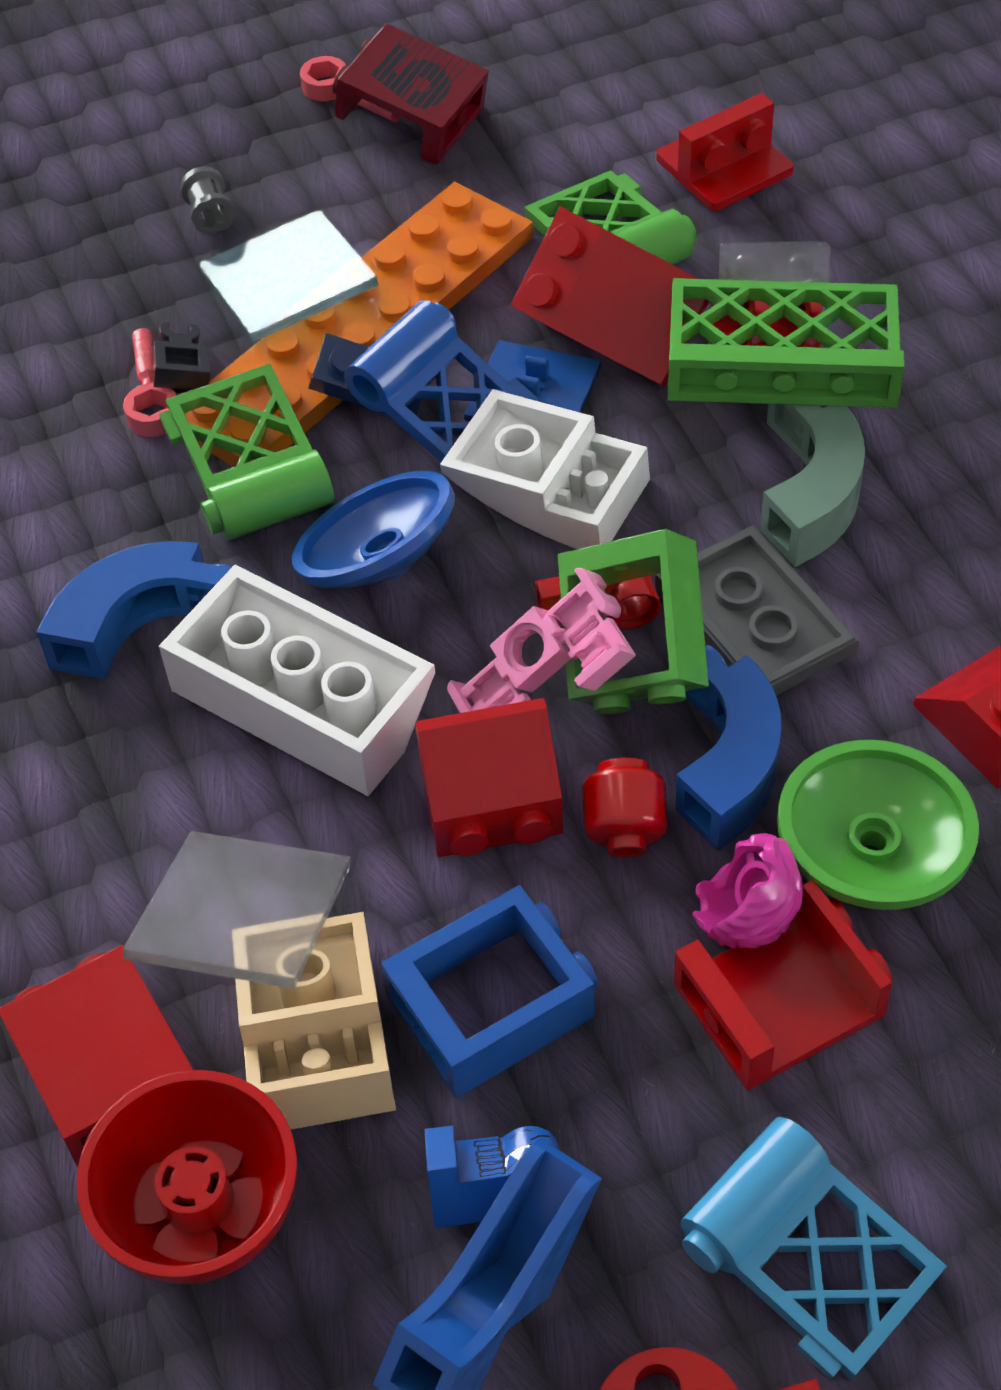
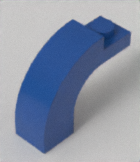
(119, 596)
(736, 777)

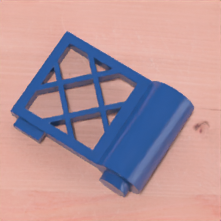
(410, 359)

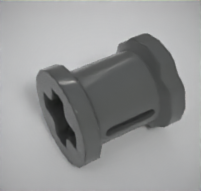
(210, 208)

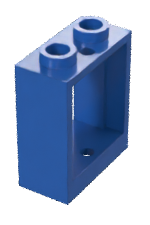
(474, 1060)

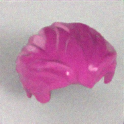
(751, 895)

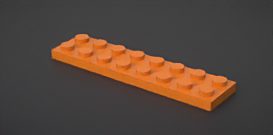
(429, 257)

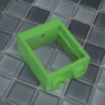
(636, 558)

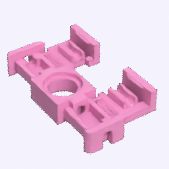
(585, 636)

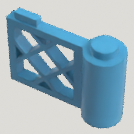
(758, 1209)

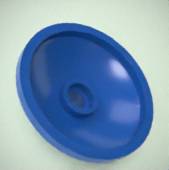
(375, 532)

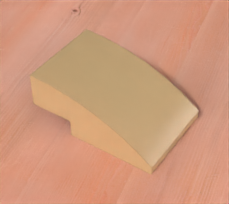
(323, 1042)

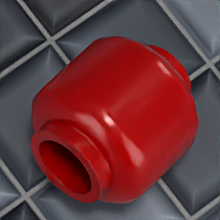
(624, 806)

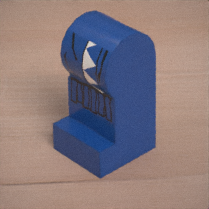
(472, 1172)

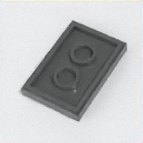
(766, 611)

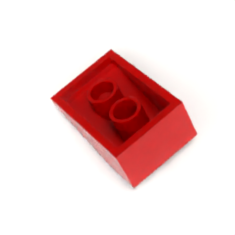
(604, 294)

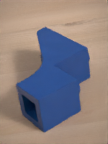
(496, 1279)

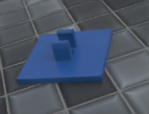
(550, 375)

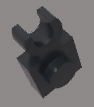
(180, 360)

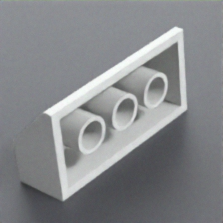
(298, 678)

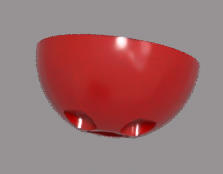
(172, 1148)

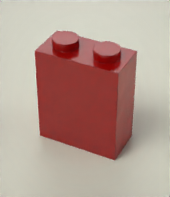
(91, 1041)

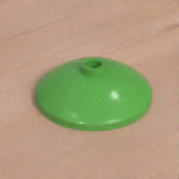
(882, 799)

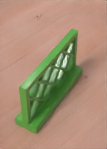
(783, 370)

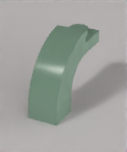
(821, 500)

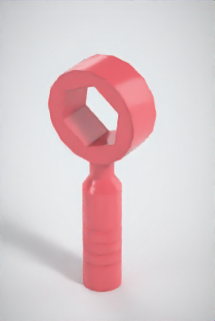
(322, 90)
(145, 394)

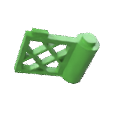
(657, 232)
(255, 491)

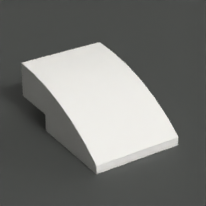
(548, 469)

